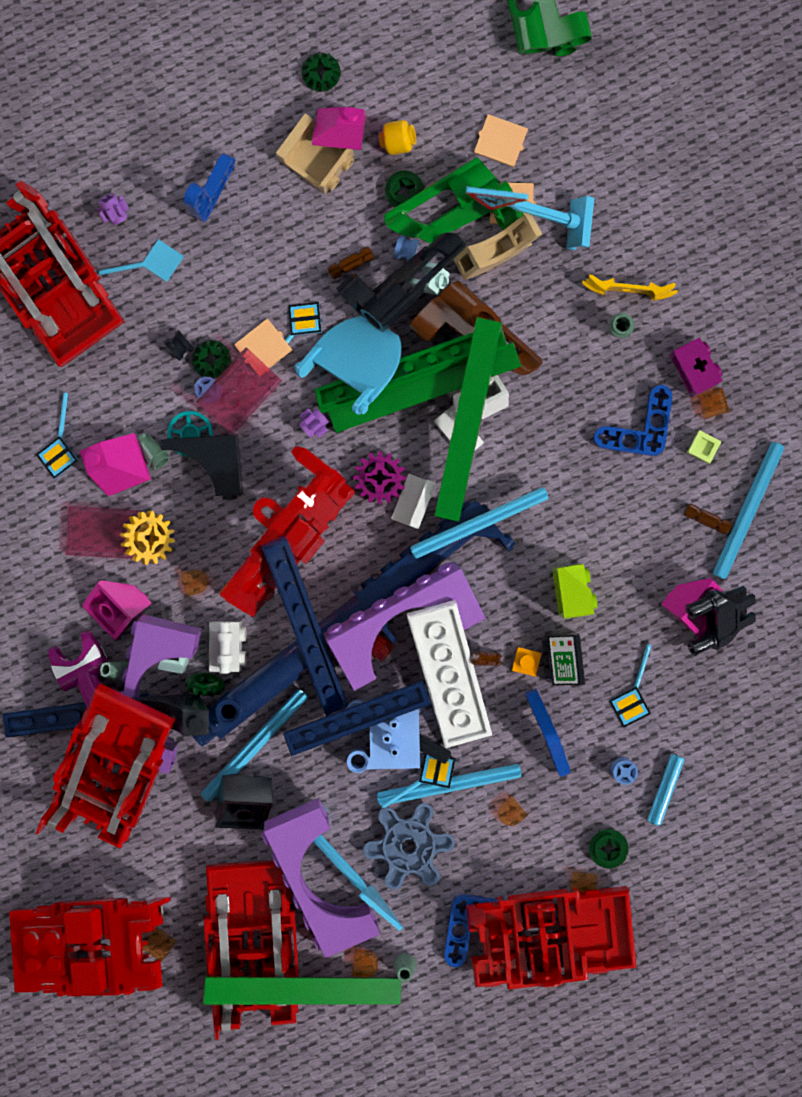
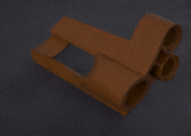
(459, 310)

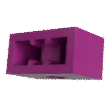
(700, 379)

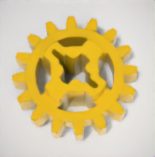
(148, 527)

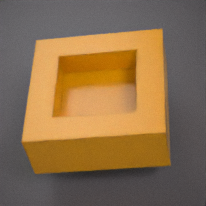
(526, 661)

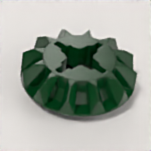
(330, 77)
(393, 185)
(201, 353)
(204, 684)
(616, 856)

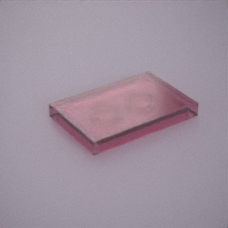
(239, 391)
(98, 531)

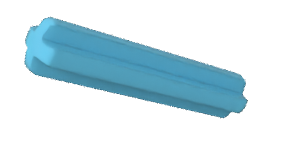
(665, 789)

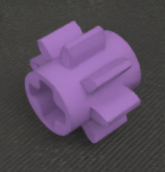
(113, 209)
(313, 423)

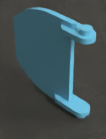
(358, 357)

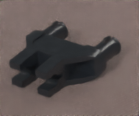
(724, 617)

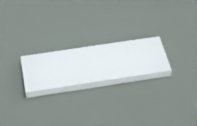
(449, 673)

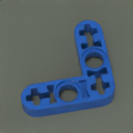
(202, 200)
(641, 438)
(549, 732)
(459, 917)

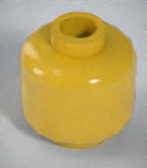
(397, 137)

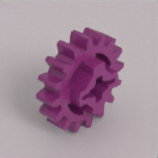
(379, 466)

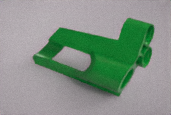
(543, 29)
(471, 174)

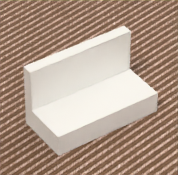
(413, 501)

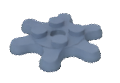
(403, 862)

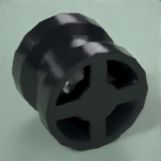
(179, 345)

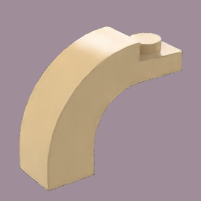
(499, 248)

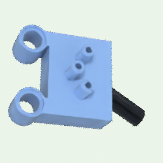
(396, 745)

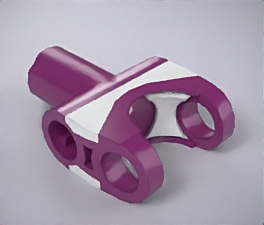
(81, 671)

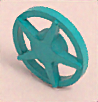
(189, 430)

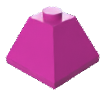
(339, 127)
(116, 464)
(685, 594)
(116, 606)

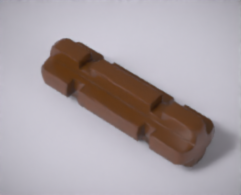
(350, 262)
(707, 519)
(486, 658)

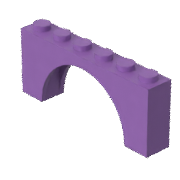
(354, 638)
(153, 642)
(332, 925)

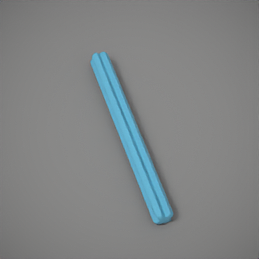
(748, 510)
(479, 522)
(256, 742)
(457, 783)

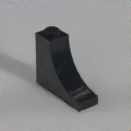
(218, 457)
(187, 709)

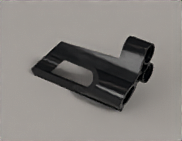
(389, 299)

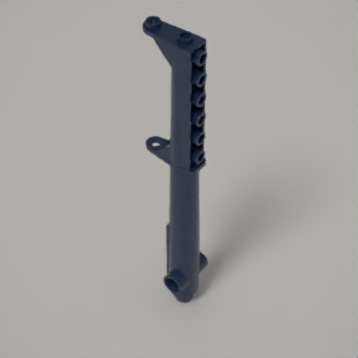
(285, 666)

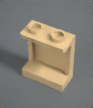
(313, 163)

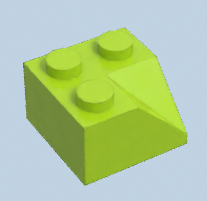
(571, 591)

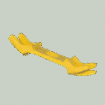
(654, 291)

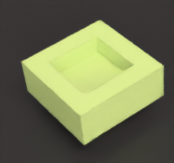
(703, 447)

